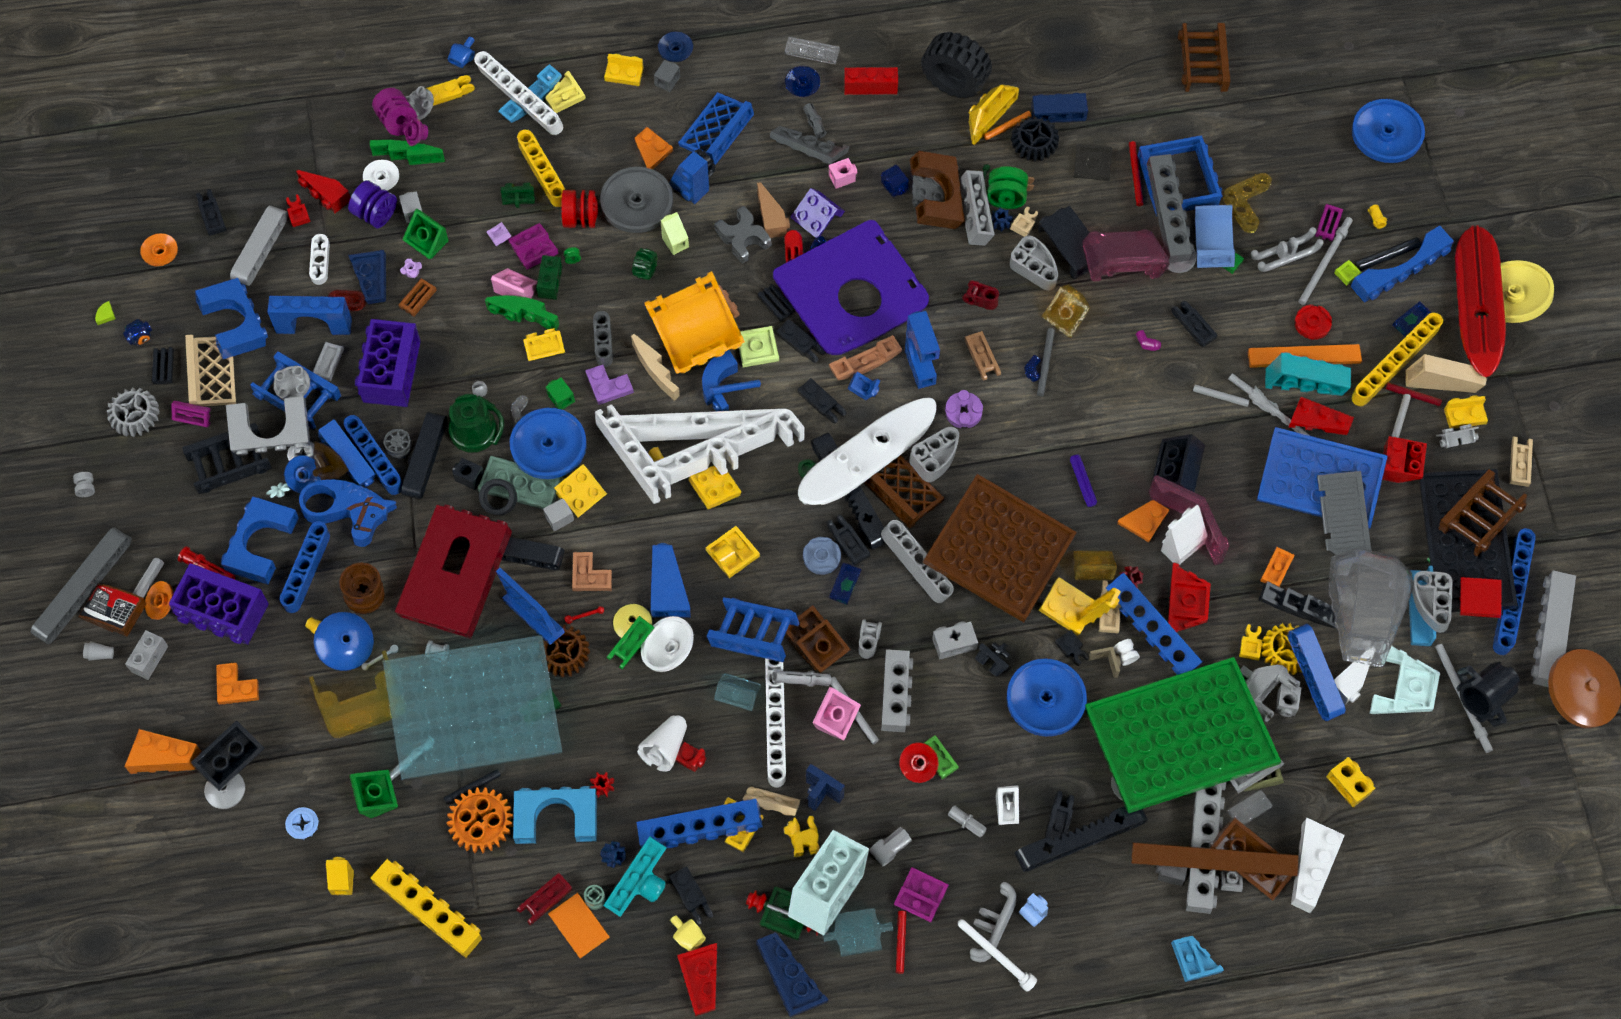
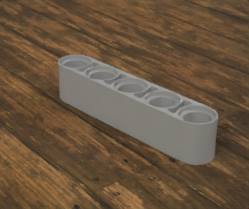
(259, 245)
(908, 556)

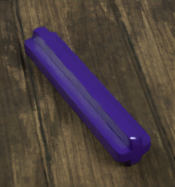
(1083, 480)

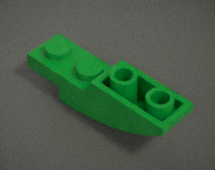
(517, 307)

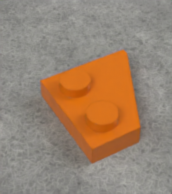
(652, 148)
(1145, 520)

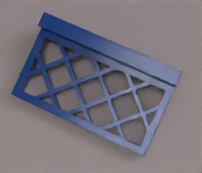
(730, 131)
(529, 609)

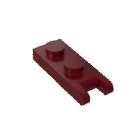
(545, 897)

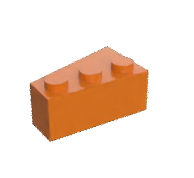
(160, 753)

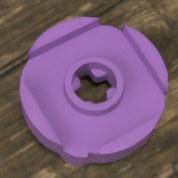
(964, 419)

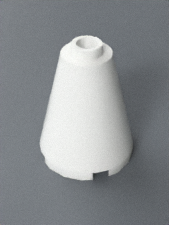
(663, 743)

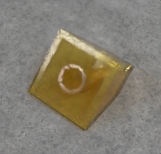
(1067, 310)

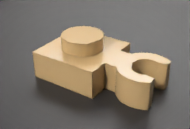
(1024, 223)

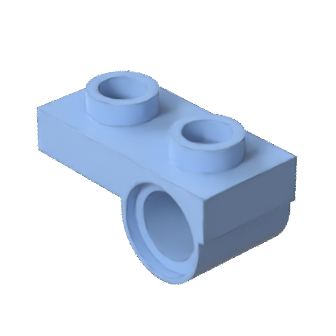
(1034, 910)

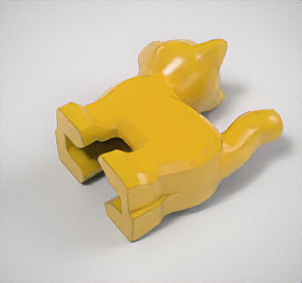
(802, 839)

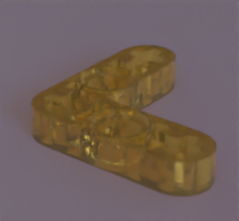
(1241, 197)

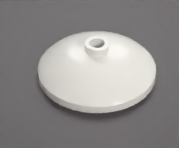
(667, 644)

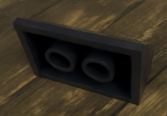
(1180, 460)
(227, 756)

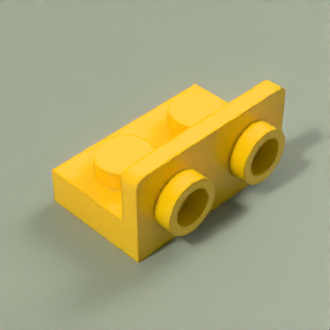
(624, 69)
(543, 345)
(1466, 411)

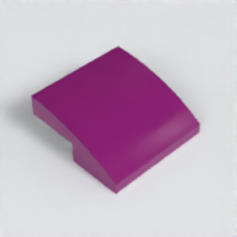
(531, 246)
(921, 894)

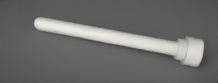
(1026, 980)

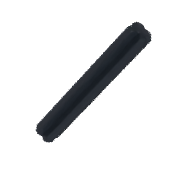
(1387, 254)

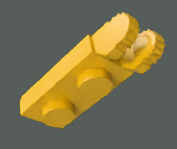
(451, 89)

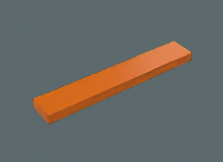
(1330, 353)

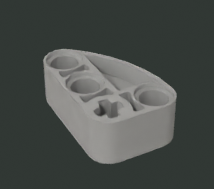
(1036, 257)
(936, 459)
(1427, 595)

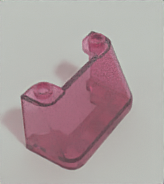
(1124, 253)

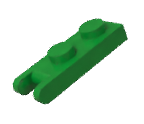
(632, 641)

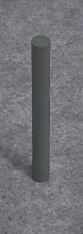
(1045, 362)

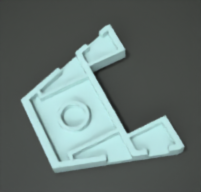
(1414, 688)

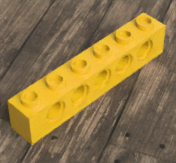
(390, 871)

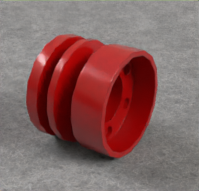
(579, 209)

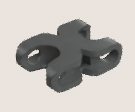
(742, 234)

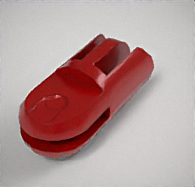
(793, 245)

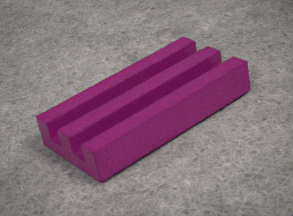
(1325, 234)
(190, 410)

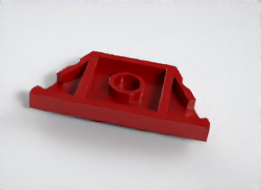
(1187, 599)

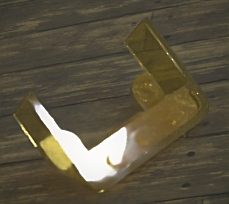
(356, 712)

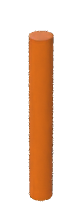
(1006, 126)

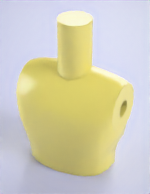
(688, 934)

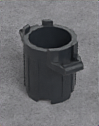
(1488, 691)

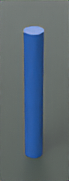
(734, 387)

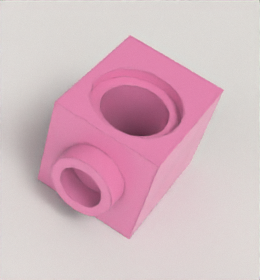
(840, 179)

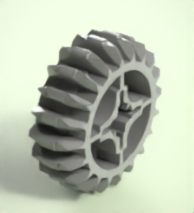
(135, 417)

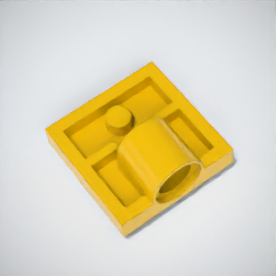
(714, 487)
(732, 552)

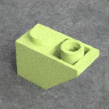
(674, 233)

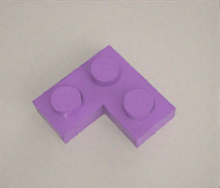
(605, 389)

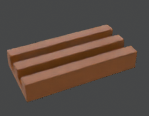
(423, 299)

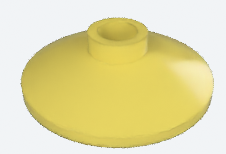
(621, 618)

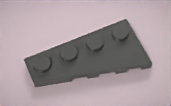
(809, 144)

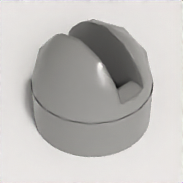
(481, 390)

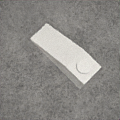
(1351, 681)

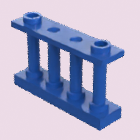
(326, 388)
(754, 646)

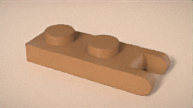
(982, 354)

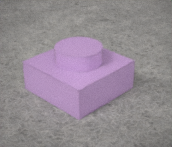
(498, 234)

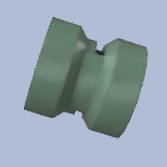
(594, 902)

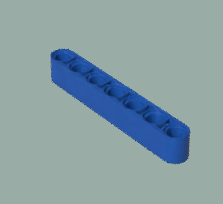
(1521, 566)

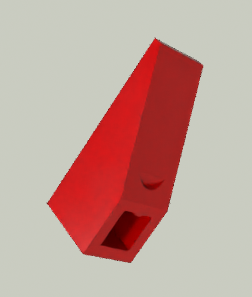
(328, 190)

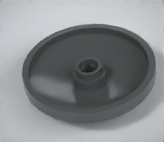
(636, 199)

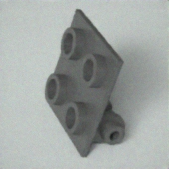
(927, 189)

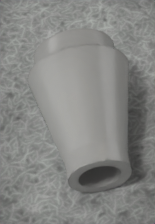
(97, 651)

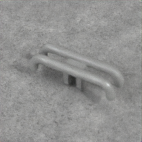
(1287, 251)
(1001, 920)

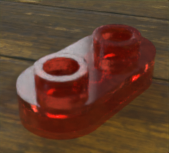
(351, 297)

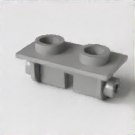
(1466, 436)

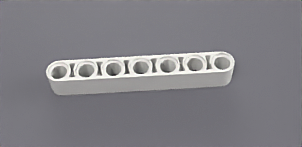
(523, 98)
(773, 727)

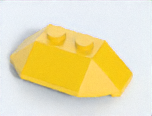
(990, 109)

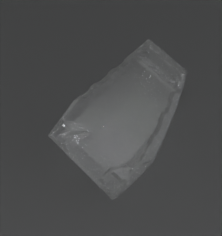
(1368, 602)

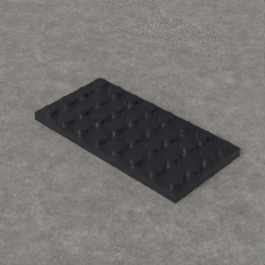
(1454, 552)

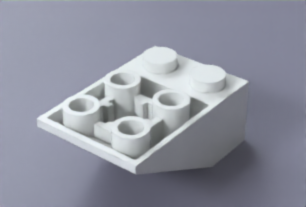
(1184, 536)

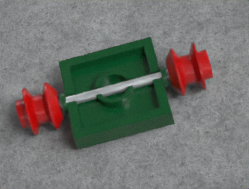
(776, 913)

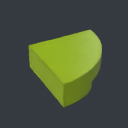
(104, 313)

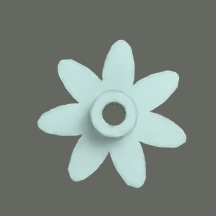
(279, 491)

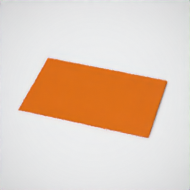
(578, 925)

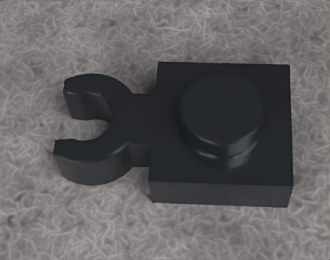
(1071, 645)

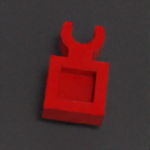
(297, 212)

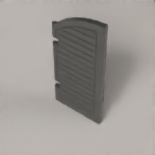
(1344, 511)

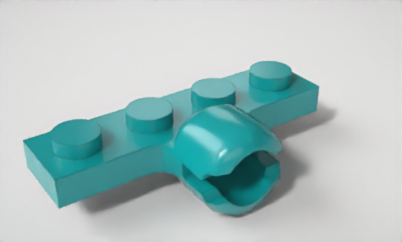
(638, 879)

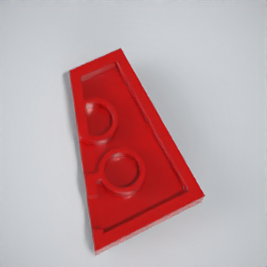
(1317, 416)
(699, 973)

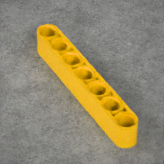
(1394, 366)

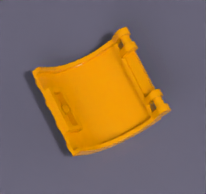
(695, 324)

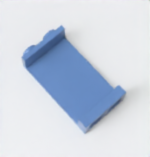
(1214, 236)

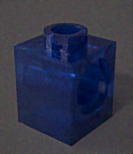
(894, 181)

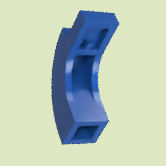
(713, 375)

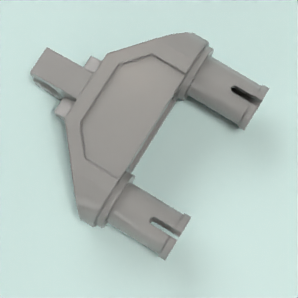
(1263, 681)

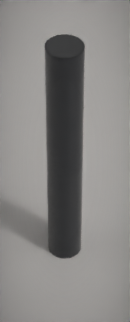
(472, 786)

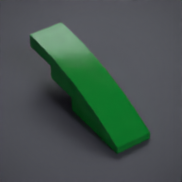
(402, 150)

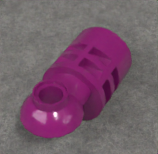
(399, 116)

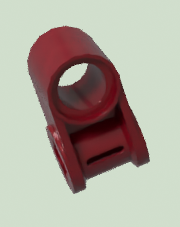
(980, 294)

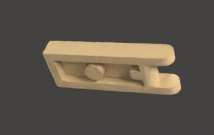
(1521, 463)
(773, 801)

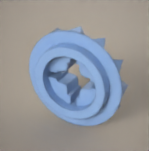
(295, 818)

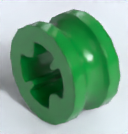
(572, 255)

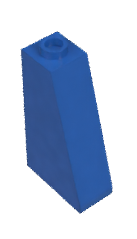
(359, 470)
(667, 587)

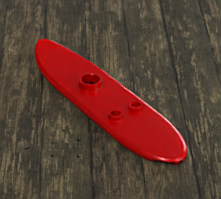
(1480, 291)

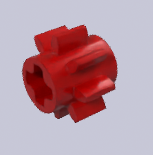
(607, 782)

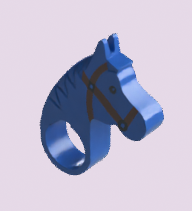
(350, 501)

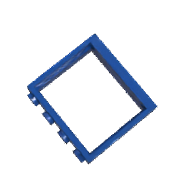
(1181, 146)

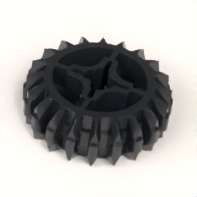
(1043, 145)

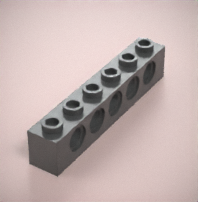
(1165, 165)

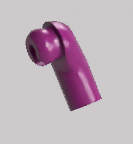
(1147, 343)

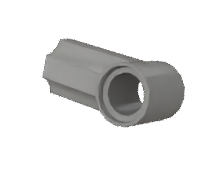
(886, 849)

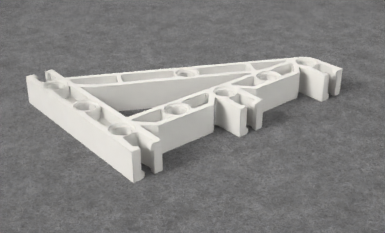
(727, 435)

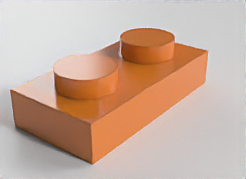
(1277, 567)

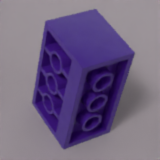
(388, 363)
(218, 604)

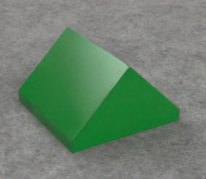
(425, 234)
(373, 792)

